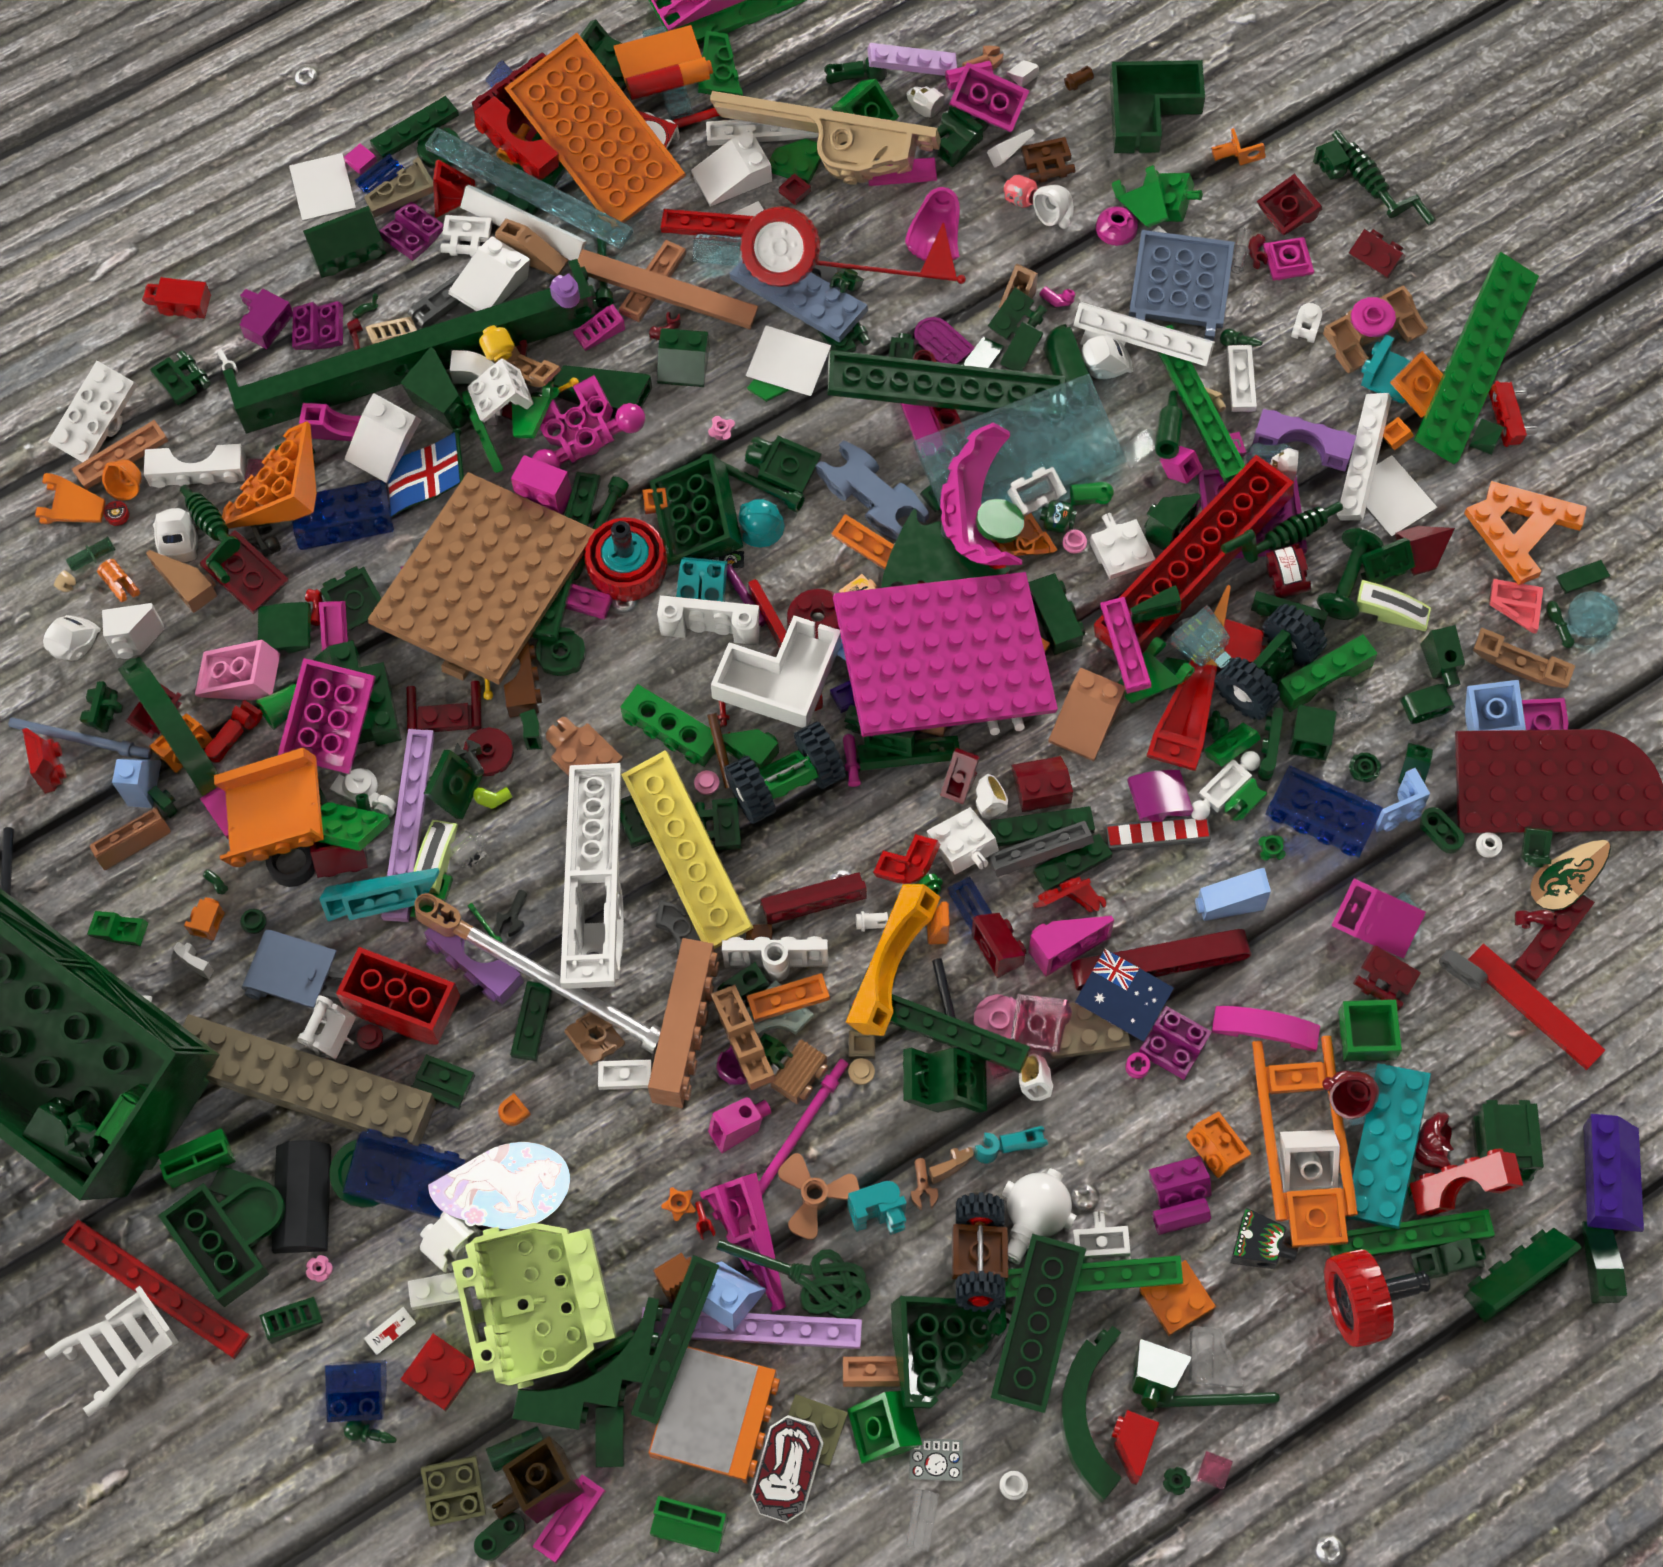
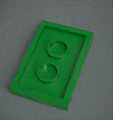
(351, 826)

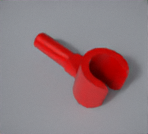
(703, 1224)

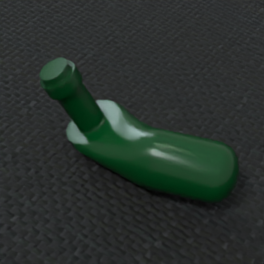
(364, 308)
(218, 884)

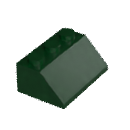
(344, 242)

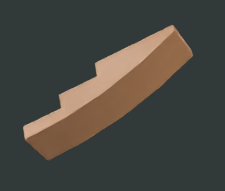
(743, 1037)

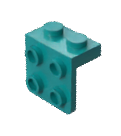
(1383, 368)

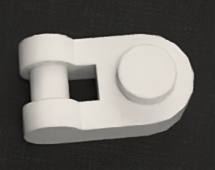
(1309, 317)

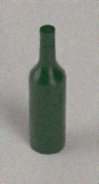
(1169, 428)

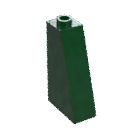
(618, 386)

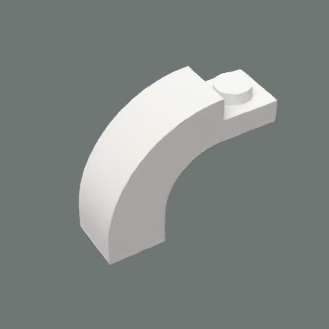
(466, 368)

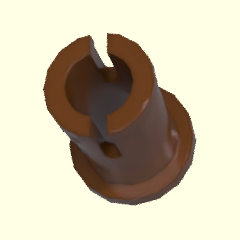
(1078, 78)

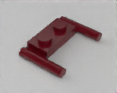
(447, 716)

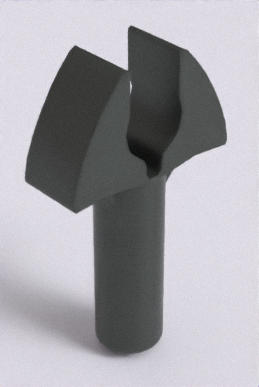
(470, 756)
(512, 915)

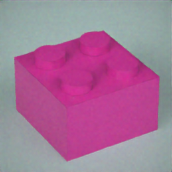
(542, 484)

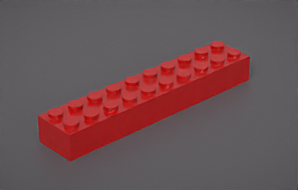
(1196, 552)

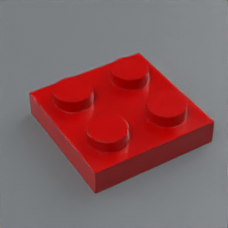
(439, 1372)

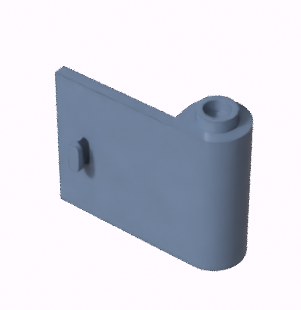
(284, 969)

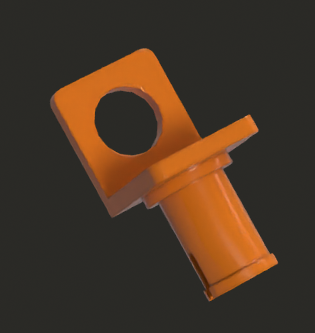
(1233, 148)

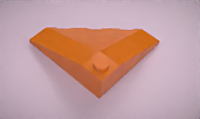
(282, 487)

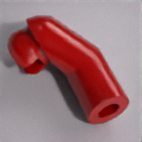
(314, 596)

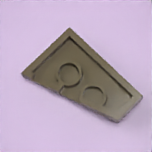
(406, 187)

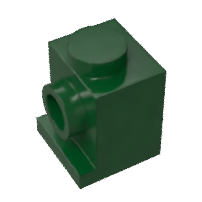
(1332, 159)

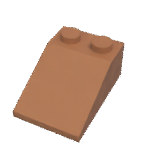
(1087, 714)

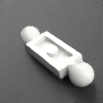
(1225, 785)

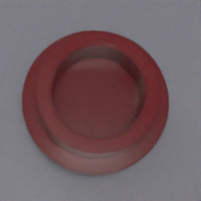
(369, 1037)

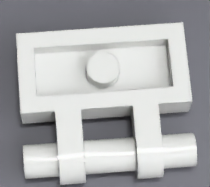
(465, 229)

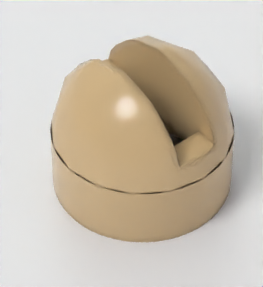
(64, 581)

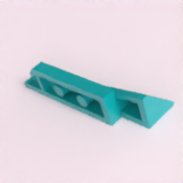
(376, 895)

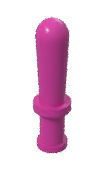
(852, 765)

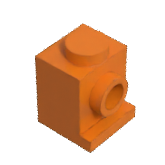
(205, 919)

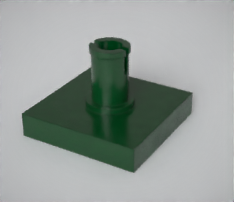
(452, 784)

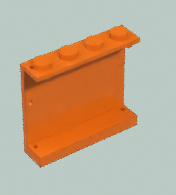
(271, 807)

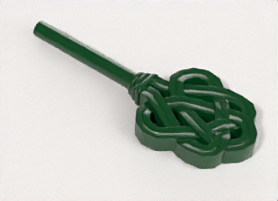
(796, 1273)

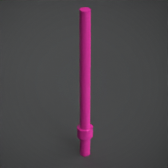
(829, 1085)

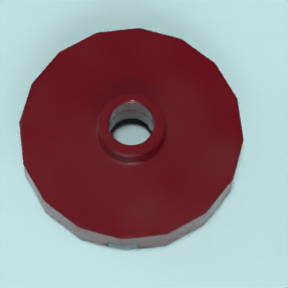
(502, 750)

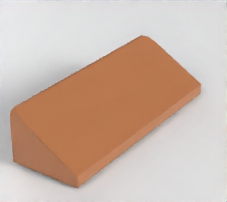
(130, 838)

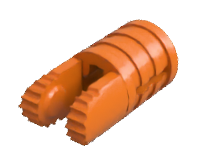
(117, 579)

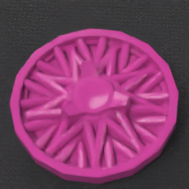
(1373, 317)

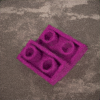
(411, 231)
(317, 326)
(1160, 795)
(1175, 1042)

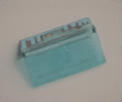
(716, 249)

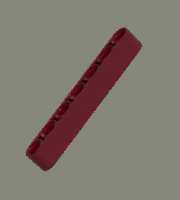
(1175, 955)

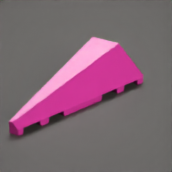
(743, 1215)

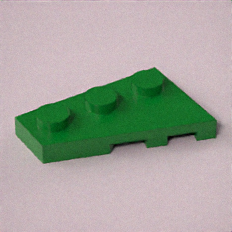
(724, 76)

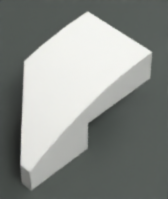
(187, 955)

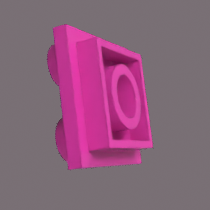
(1288, 268)

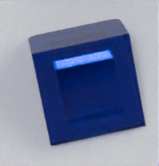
(499, 73)

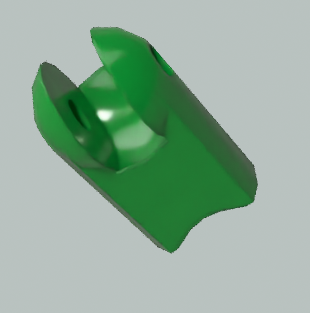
(1091, 493)
(1245, 799)

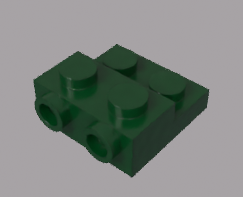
(357, 592)

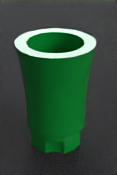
(277, 706)

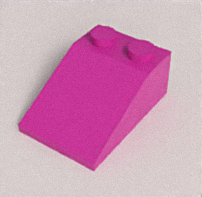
(1066, 940)

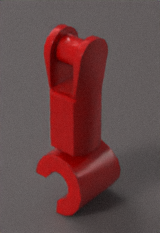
(245, 716)

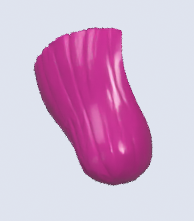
(937, 208)

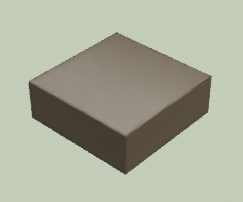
(861, 1045)

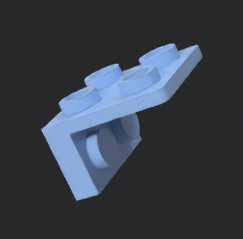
(1412, 797)

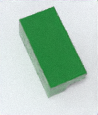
(196, 1158)
(688, 1524)

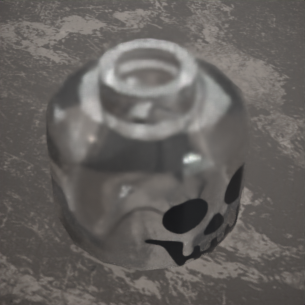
(468, 849)

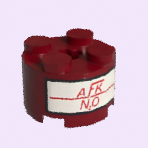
(1288, 571)

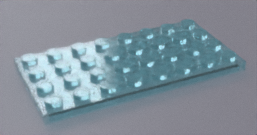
(1047, 430)

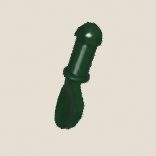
(1554, 614)

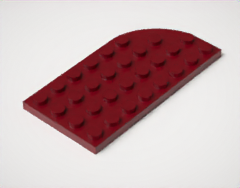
(1555, 782)

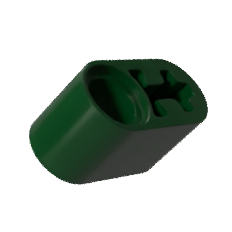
(1427, 703)

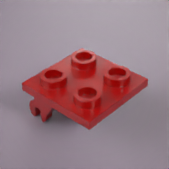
(1075, 889)

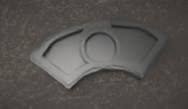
(675, 922)

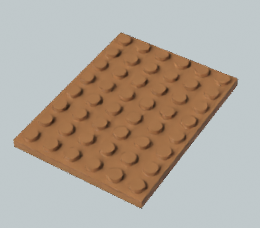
(482, 578)

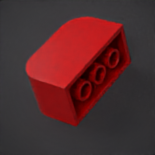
(398, 996)

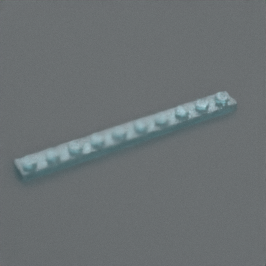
(529, 188)

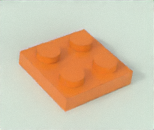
(1418, 382)
(1178, 1304)

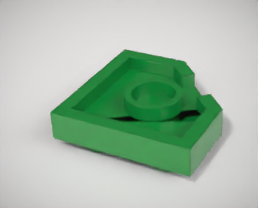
(797, 158)

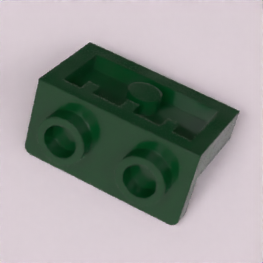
(1387, 561)

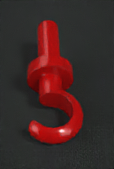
(723, 717)

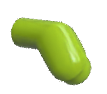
(490, 799)

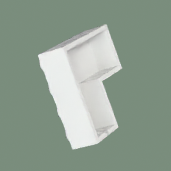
(780, 685)

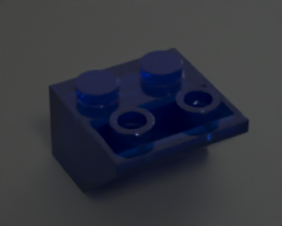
(355, 1390)

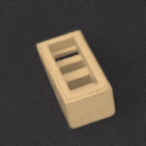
(382, 328)

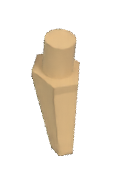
(1216, 398)

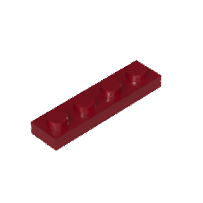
(1552, 938)

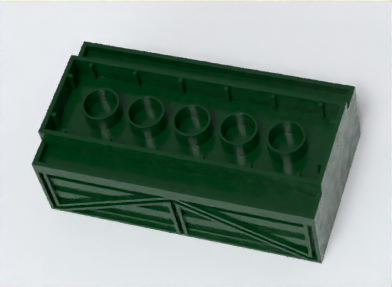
(87, 1038)

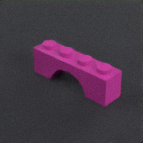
(328, 423)

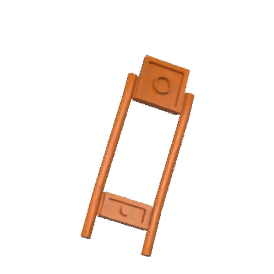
(1317, 1214)

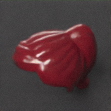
(1435, 1141)

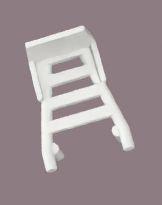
(124, 1314)

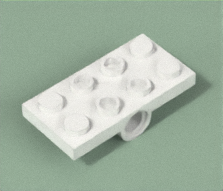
(93, 413)
(775, 955)

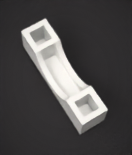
(223, 465)

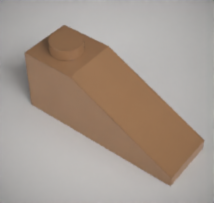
(185, 580)

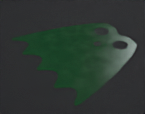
(929, 557)

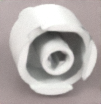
(447, 1240)

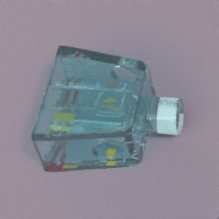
(1203, 639)

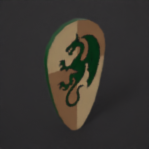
(1569, 875)

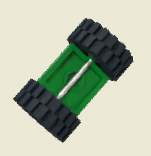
(813, 760)

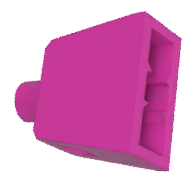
(737, 1122)

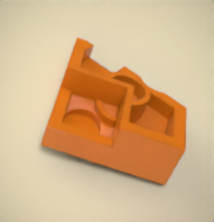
(1031, 540)

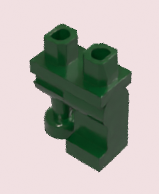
(963, 133)

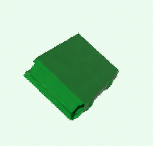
(120, 1112)

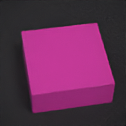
(360, 159)

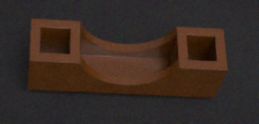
(521, 690)

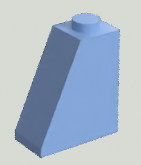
(134, 779)
(1234, 896)

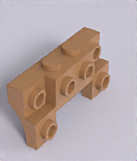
(1349, 341)

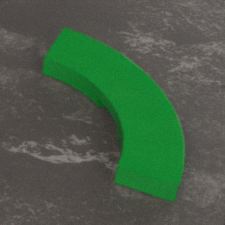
(483, 433)

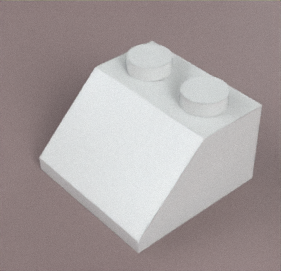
(131, 629)
(1309, 1160)

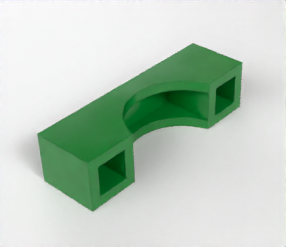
(1308, 681)

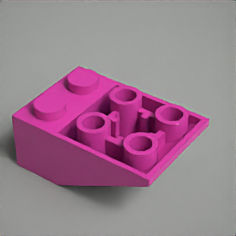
(1378, 918)

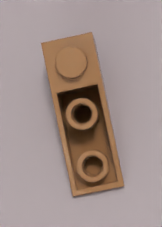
(528, 243)

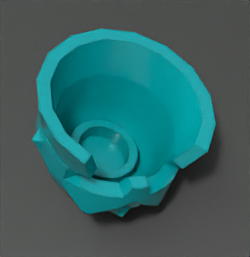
(761, 523)

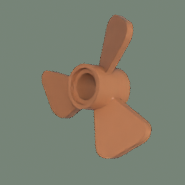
(795, 1173)

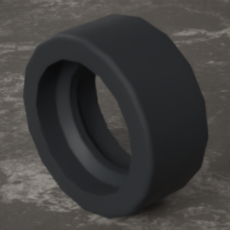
(295, 879)

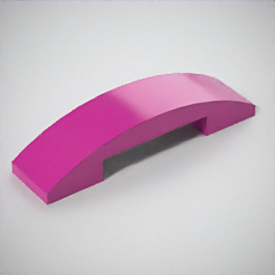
(1266, 1025)

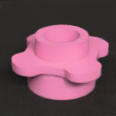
(721, 434)

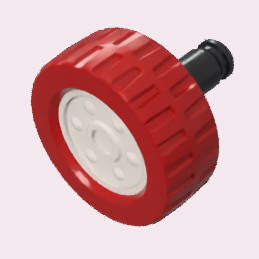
(780, 246)

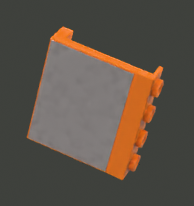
(715, 1414)

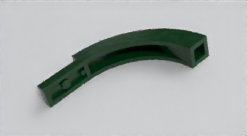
(170, 724)

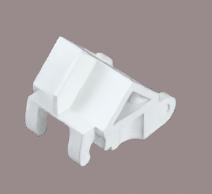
(335, 1032)

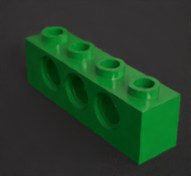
(643, 701)

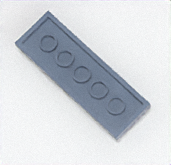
(809, 301)

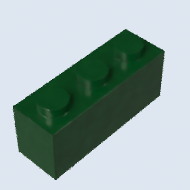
(1056, 614)
(381, 706)

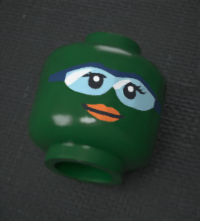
(1058, 516)

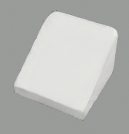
(1024, 73)

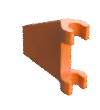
(70, 503)

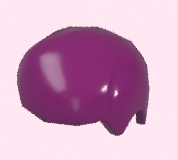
(729, 1068)

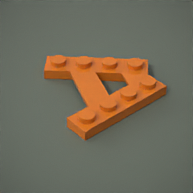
(1514, 548)

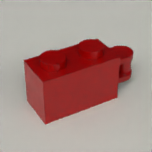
(178, 297)

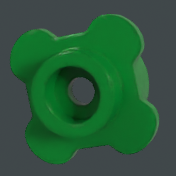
(1276, 842)

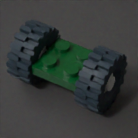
(1253, 686)

